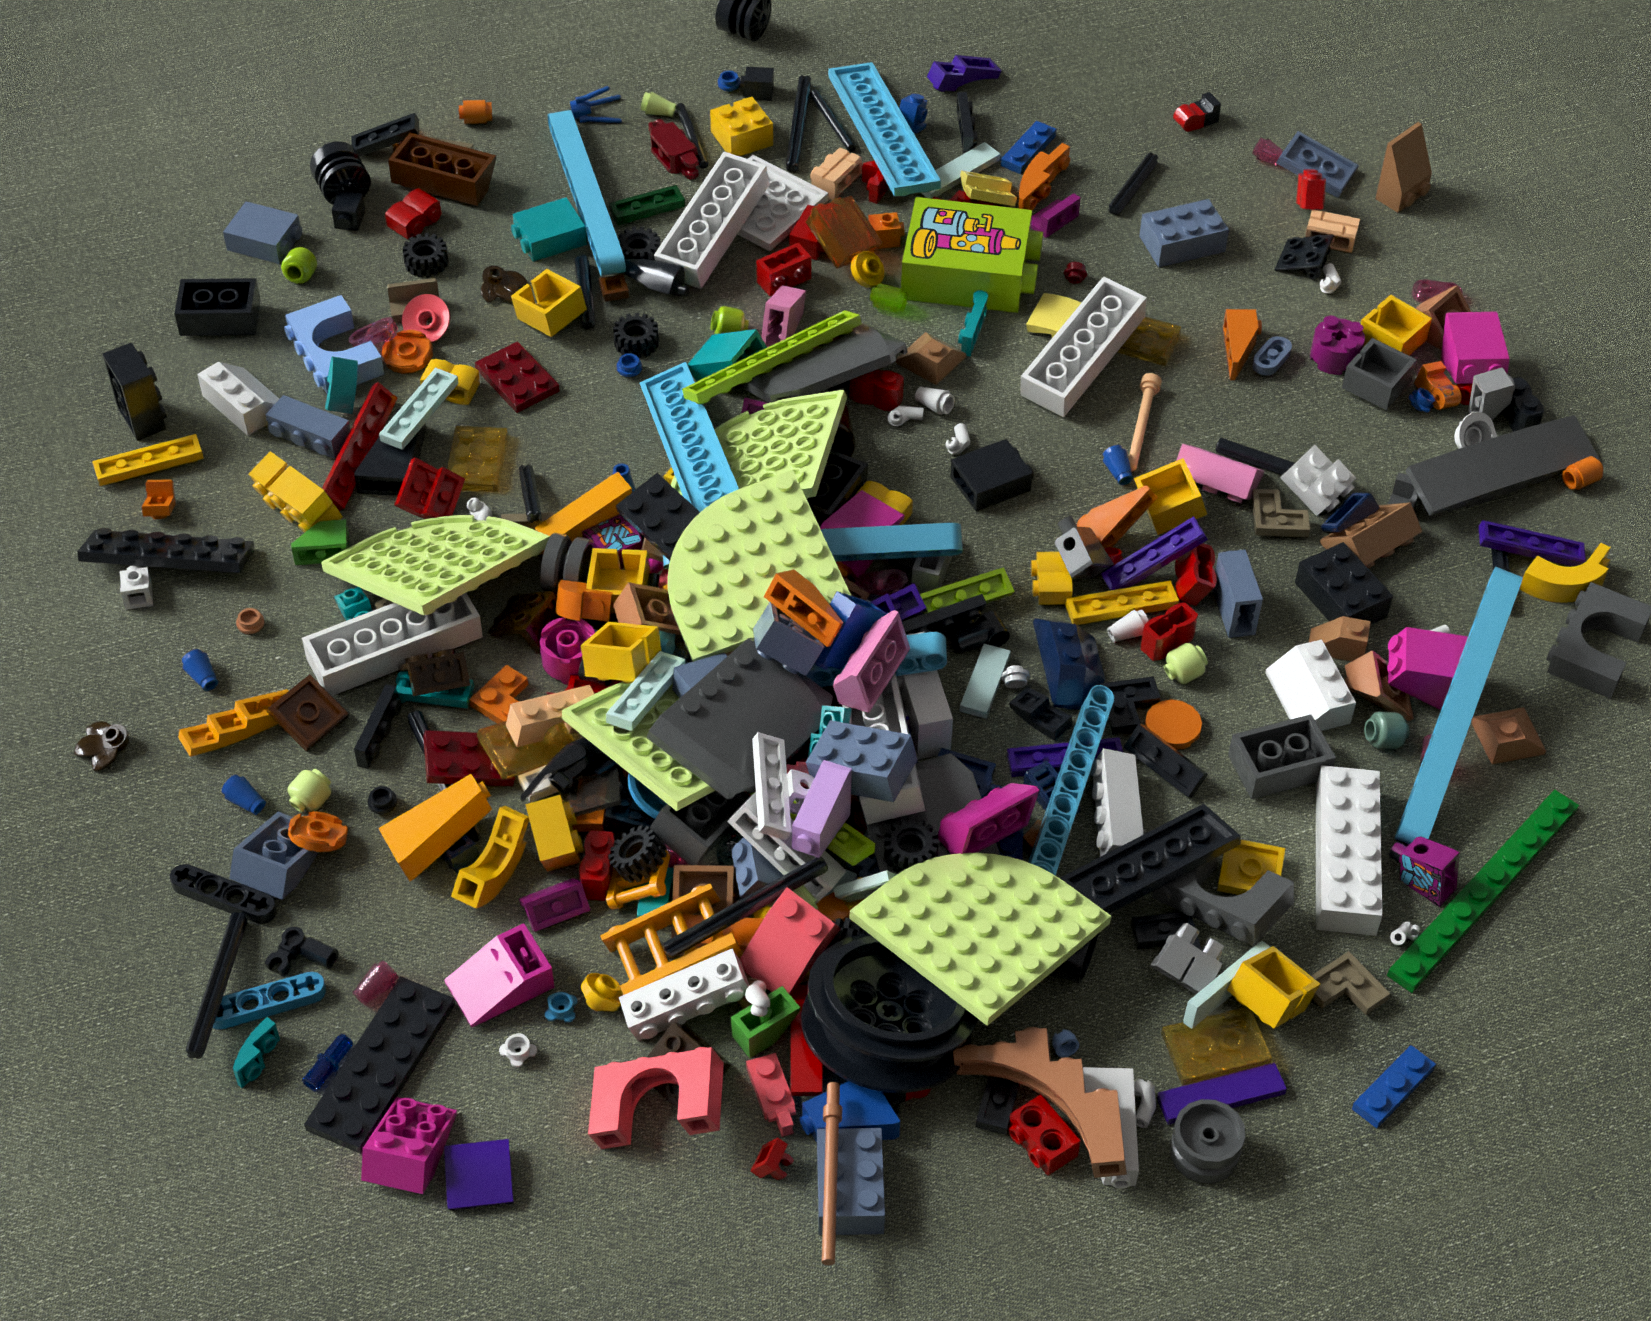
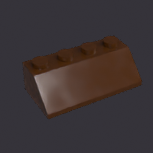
(442, 168)

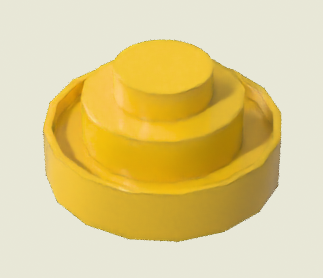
(867, 269)
(601, 992)

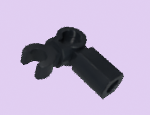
(296, 943)

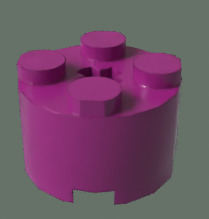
(1336, 344)

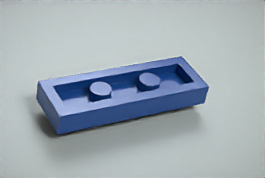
(1028, 146)
(1393, 1086)

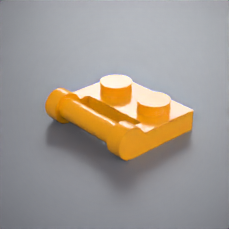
(617, 897)

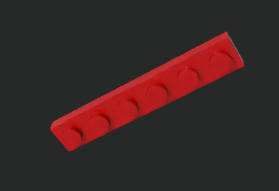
(358, 443)

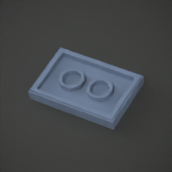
(1309, 154)

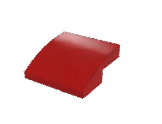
(429, 490)

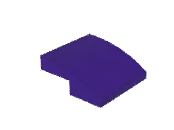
(478, 1174)

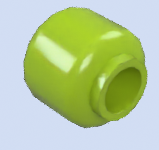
(299, 265)
(728, 320)

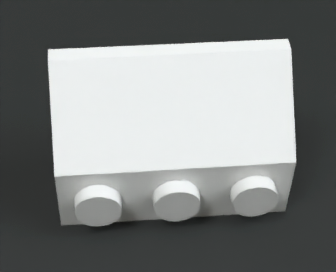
(237, 395)
(1312, 684)

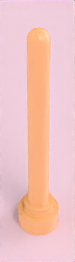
(1150, 386)

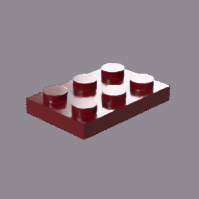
(517, 377)
(456, 755)

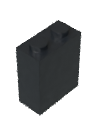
(991, 474)

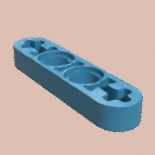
(268, 1006)

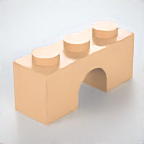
(533, 717)

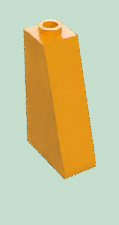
(588, 509)
(435, 825)

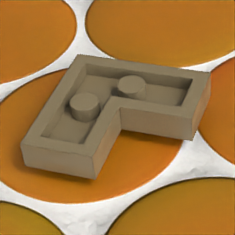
(1274, 521)
(1351, 978)

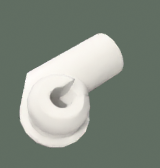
(904, 413)
(478, 509)
(1404, 932)

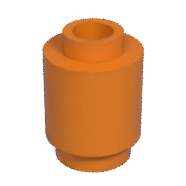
(475, 111)
(1583, 473)

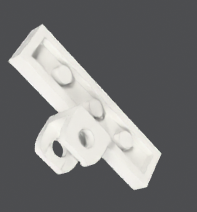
(775, 787)

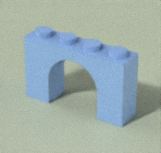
(323, 320)

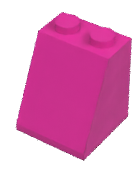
(1473, 345)
(1424, 663)

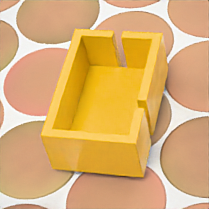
(292, 493)

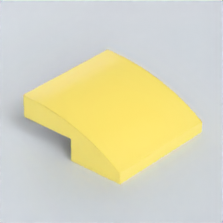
(987, 188)
(1051, 314)

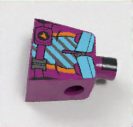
(614, 534)
(1428, 868)

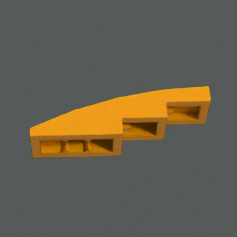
(230, 726)

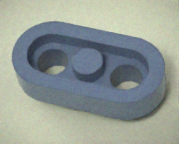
(1272, 355)

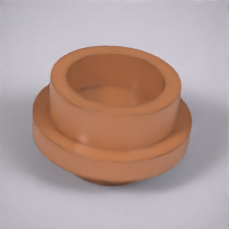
(250, 621)

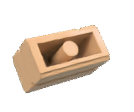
(837, 172)
(1342, 227)

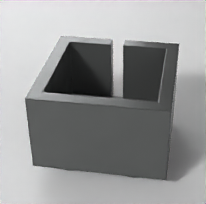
(1379, 373)

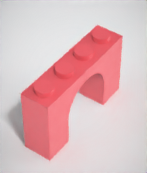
(621, 1085)

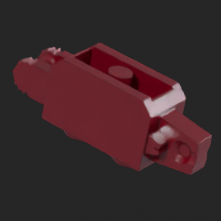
(673, 149)

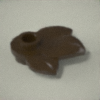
(501, 286)
(102, 743)

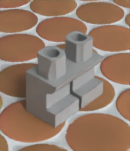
(1187, 963)

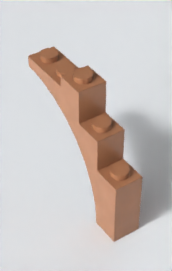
(1062, 1082)

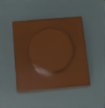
(614, 287)

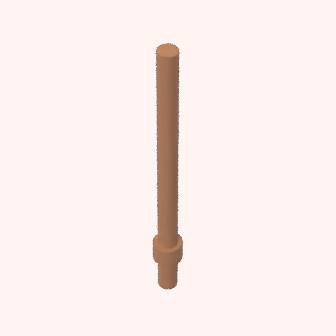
(832, 1117)

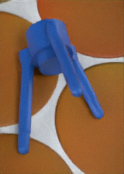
(581, 107)

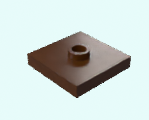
(307, 712)

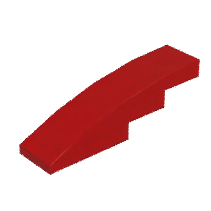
(805, 1066)

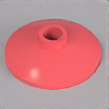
(422, 308)

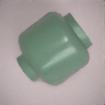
(1386, 730)

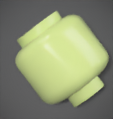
(1185, 663)
(309, 790)

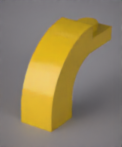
(1561, 583)
(491, 871)

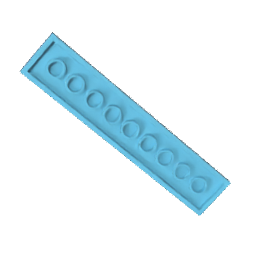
(884, 129)
(688, 438)

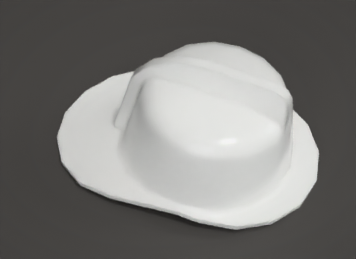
(1474, 429)

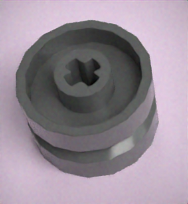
(565, 561)
(1207, 1141)

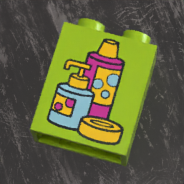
(967, 249)

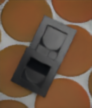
(1038, 713)

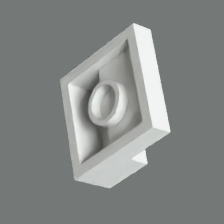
(1318, 480)

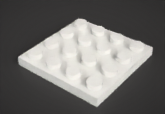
(779, 207)

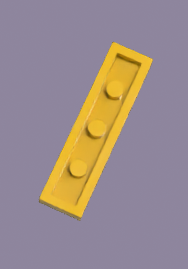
(147, 460)
(1121, 602)

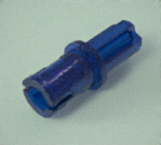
(327, 1063)

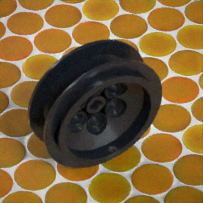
(881, 1019)

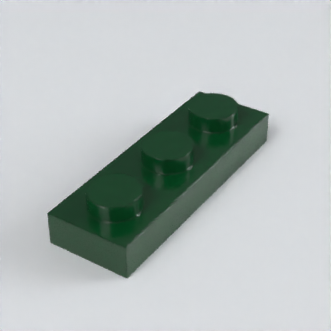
(647, 204)

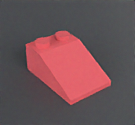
(788, 943)

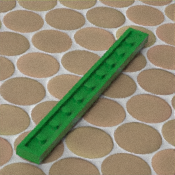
(1482, 891)

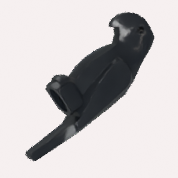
(566, 766)

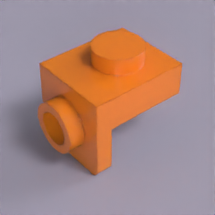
(159, 499)

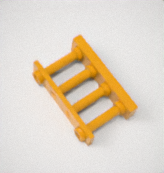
(646, 926)

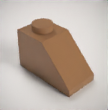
(1343, 637)

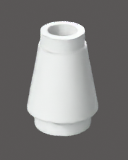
(935, 399)
(1128, 626)

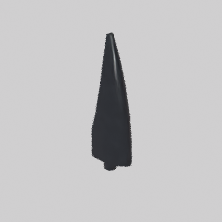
(658, 275)

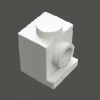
(134, 581)

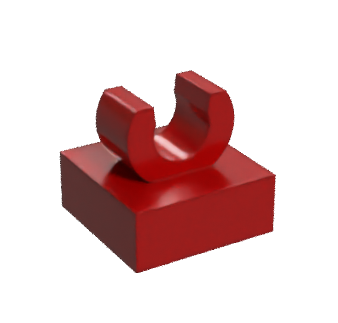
(769, 1158)

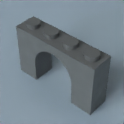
(1597, 610)
(1241, 916)

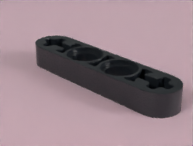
(225, 890)

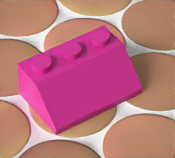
(988, 819)

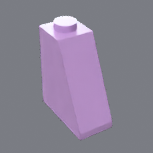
(823, 809)

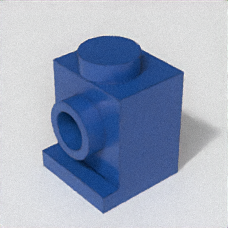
(914, 111)

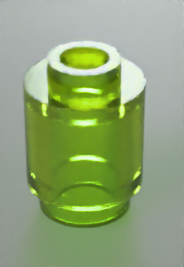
(888, 298)

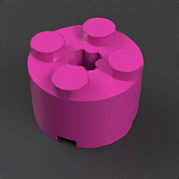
(562, 647)

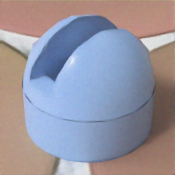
(1067, 1049)

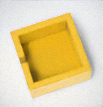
(741, 127)
(557, 302)
(1397, 325)
(1176, 495)
(607, 575)
(620, 651)
(553, 832)
(1273, 987)

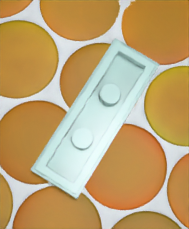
(985, 681)

